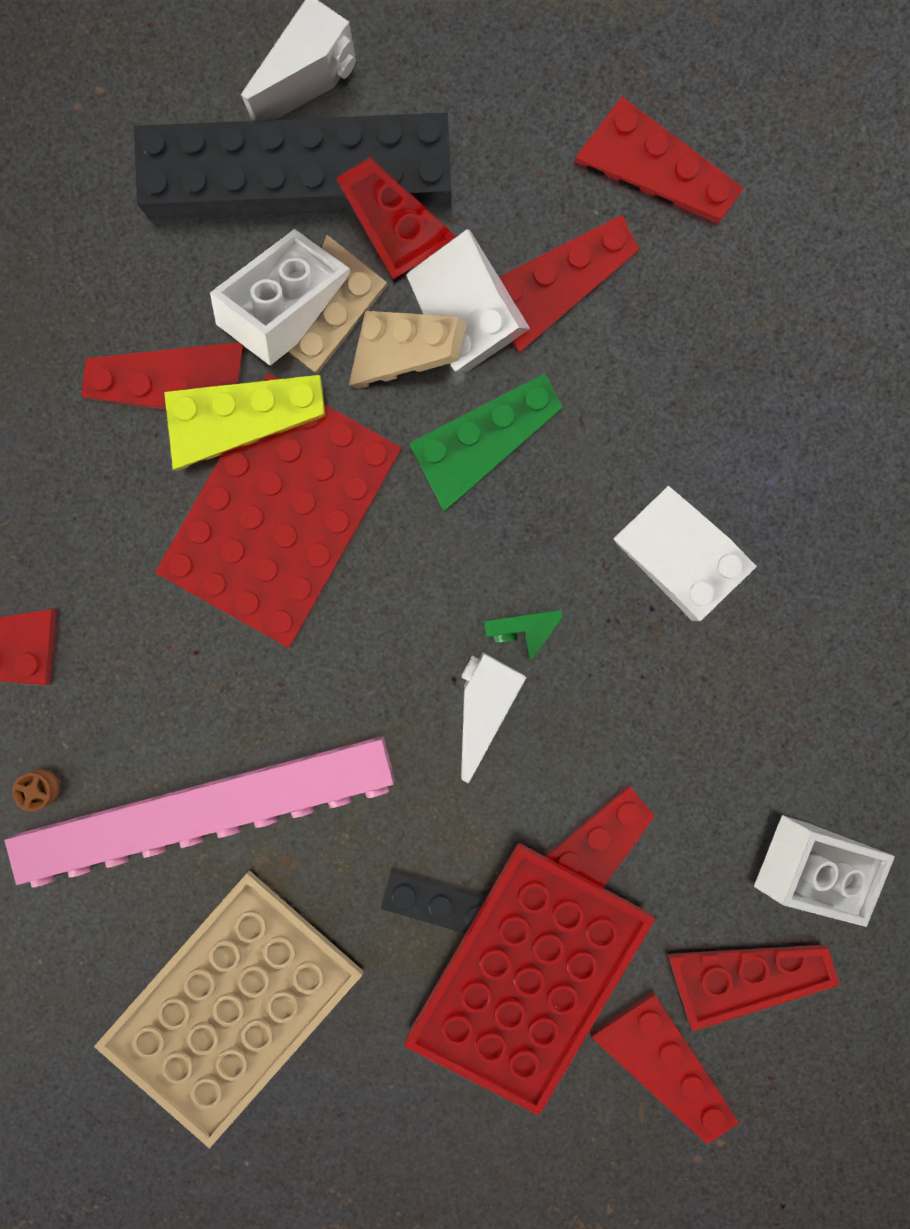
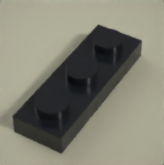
(431, 901)

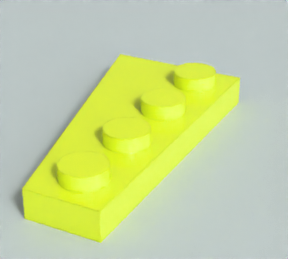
(228, 416)

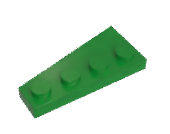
(477, 442)

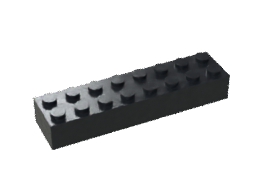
(285, 163)

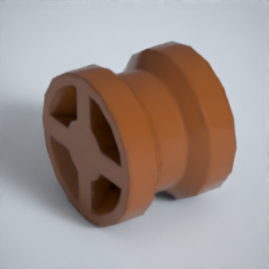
(28, 794)

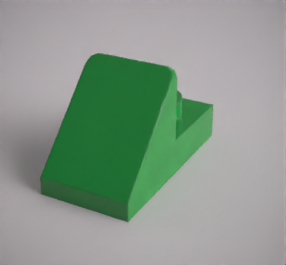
(535, 627)

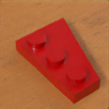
(393, 218)

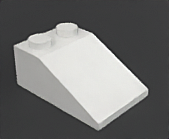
(302, 63)
(465, 285)
(278, 295)
(684, 554)
(487, 698)
(823, 872)

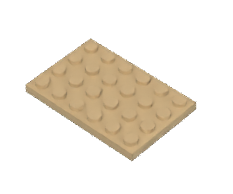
(229, 1009)

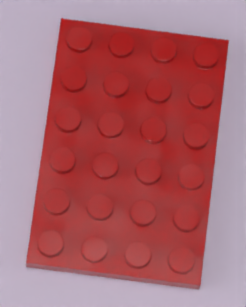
(279, 521)
(528, 979)

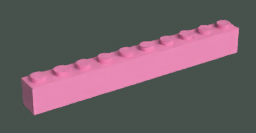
(199, 811)

